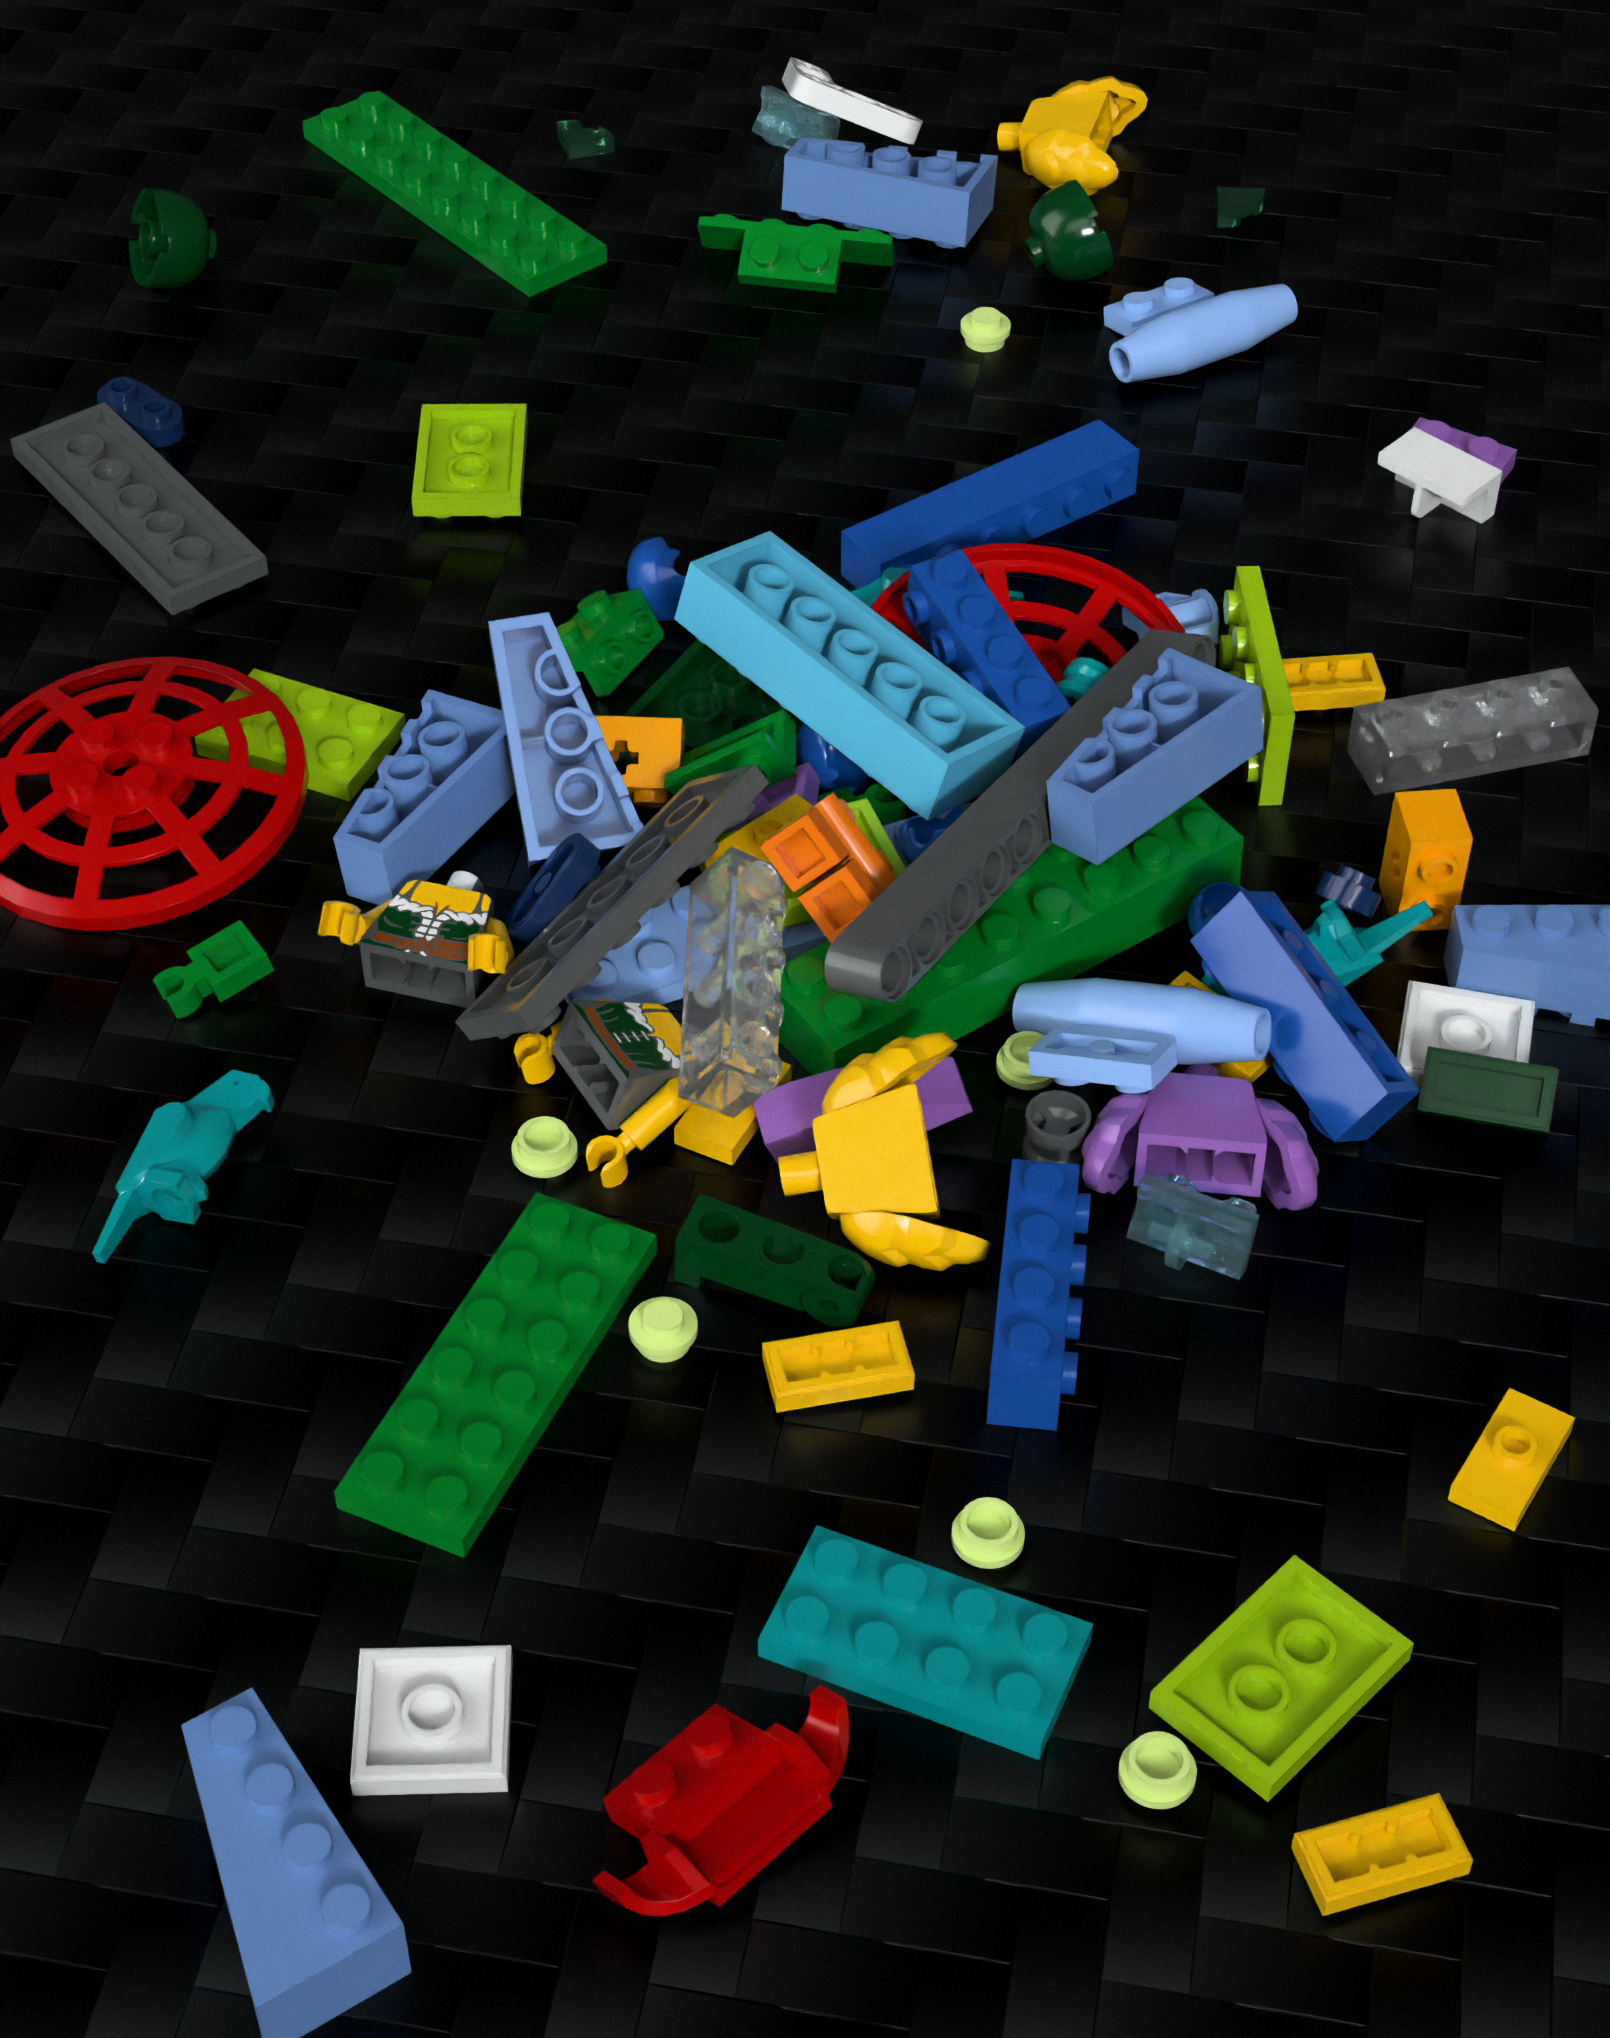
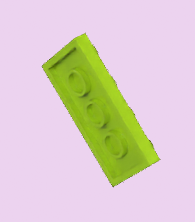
(1254, 655)

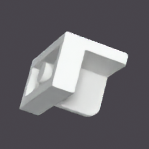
(1442, 475)

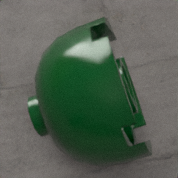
(1067, 236)
(171, 240)

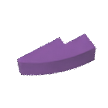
(788, 1110)

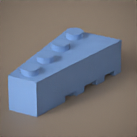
(889, 189)
(556, 745)
(1153, 755)
(427, 797)
(1535, 955)
(296, 1890)

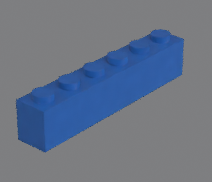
(997, 504)

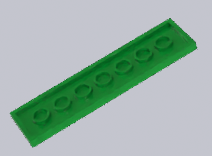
(455, 193)

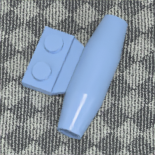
(1189, 327)
(1133, 1030)

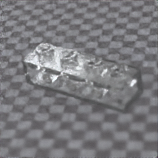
(1471, 730)
(733, 984)

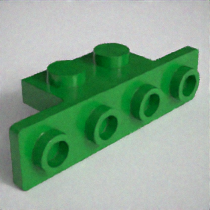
(793, 254)

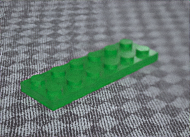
(496, 1375)

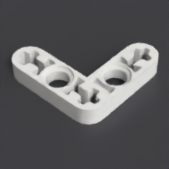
(816, 88)

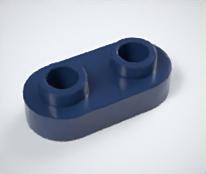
(144, 410)
(553, 888)
(1350, 890)

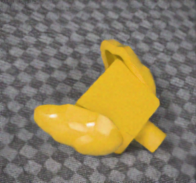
(1071, 130)
(878, 1159)

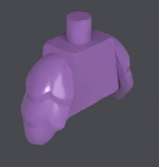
(1206, 1133)

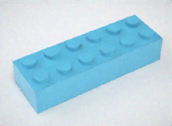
(848, 674)

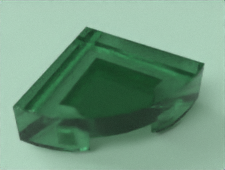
(583, 142)
(1237, 203)

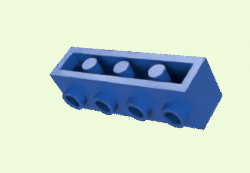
(980, 643)
(1318, 1030)
(1034, 1298)

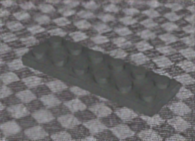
(139, 508)
(609, 907)

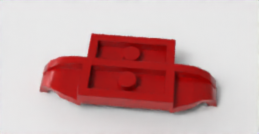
(724, 1804)

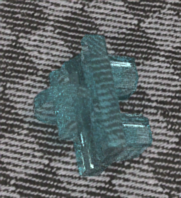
(787, 119)
(1193, 1225)

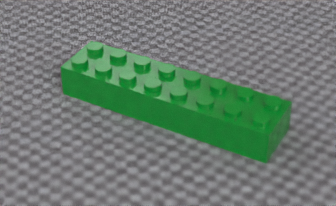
(1043, 928)

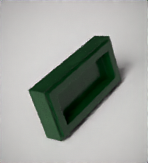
(1487, 1090)

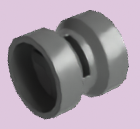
(1056, 1128)

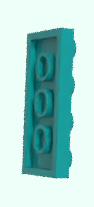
(926, 1641)

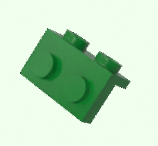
(610, 637)
(765, 742)

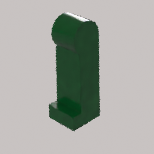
(771, 1262)

